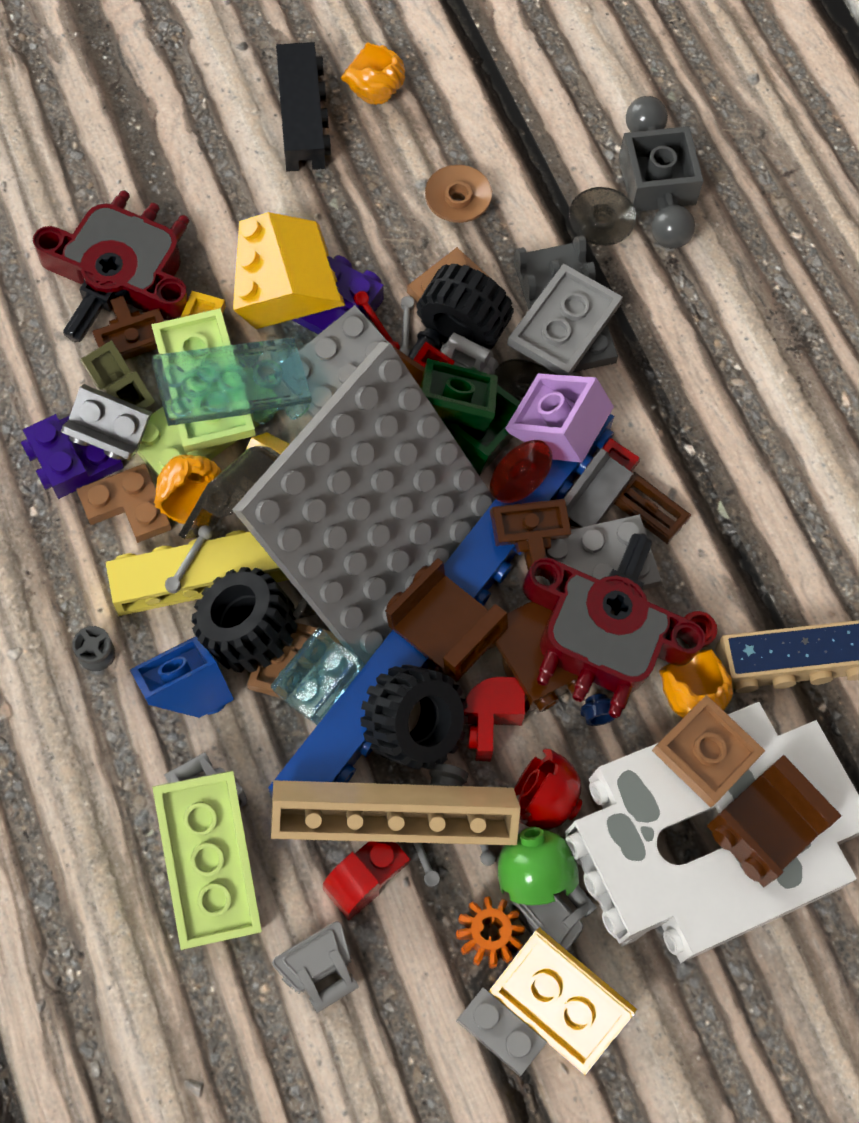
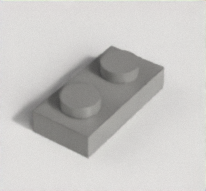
(501, 1031)

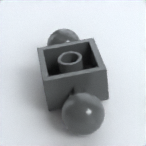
(660, 171)

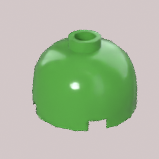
(537, 867)

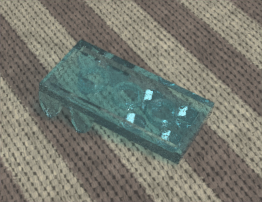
(233, 382)

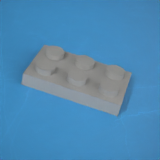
(564, 321)
(337, 354)
(601, 548)

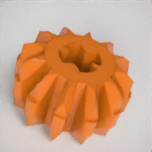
(504, 937)

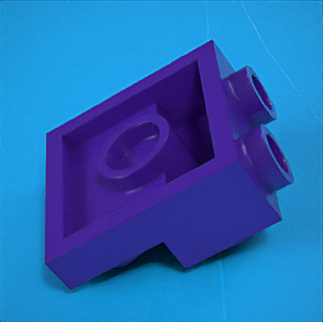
(348, 284)
(62, 461)

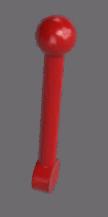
(361, 298)

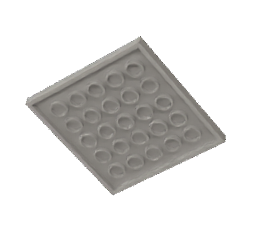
(365, 500)

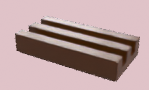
(661, 499)

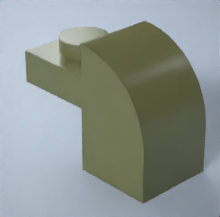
(114, 377)

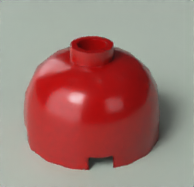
(548, 791)

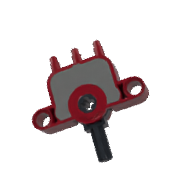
(116, 257)
(601, 646)

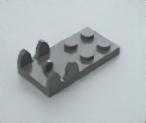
(538, 268)

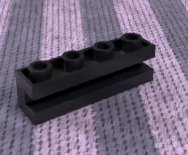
(300, 105)

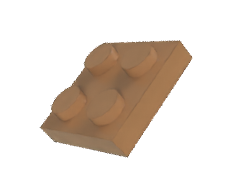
(708, 751)

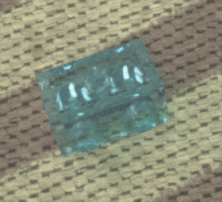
(317, 676)

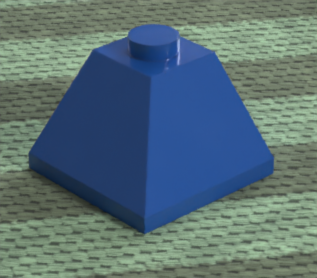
(184, 680)

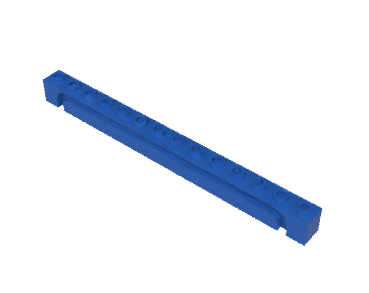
(474, 567)

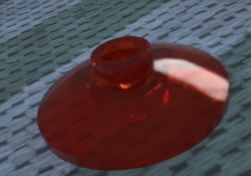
(521, 471)

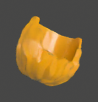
(375, 74)
(182, 485)
(691, 682)

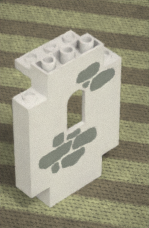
(711, 896)

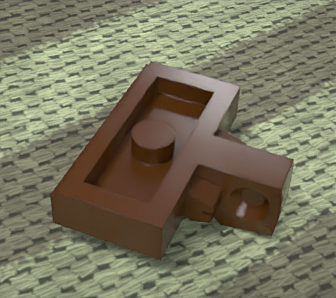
(129, 331)
(530, 526)

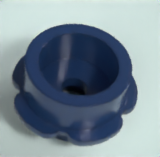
(596, 710)

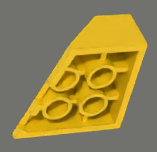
(282, 270)

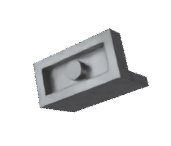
(596, 489)

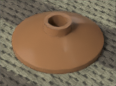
(458, 183)

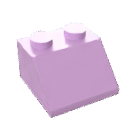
(563, 414)

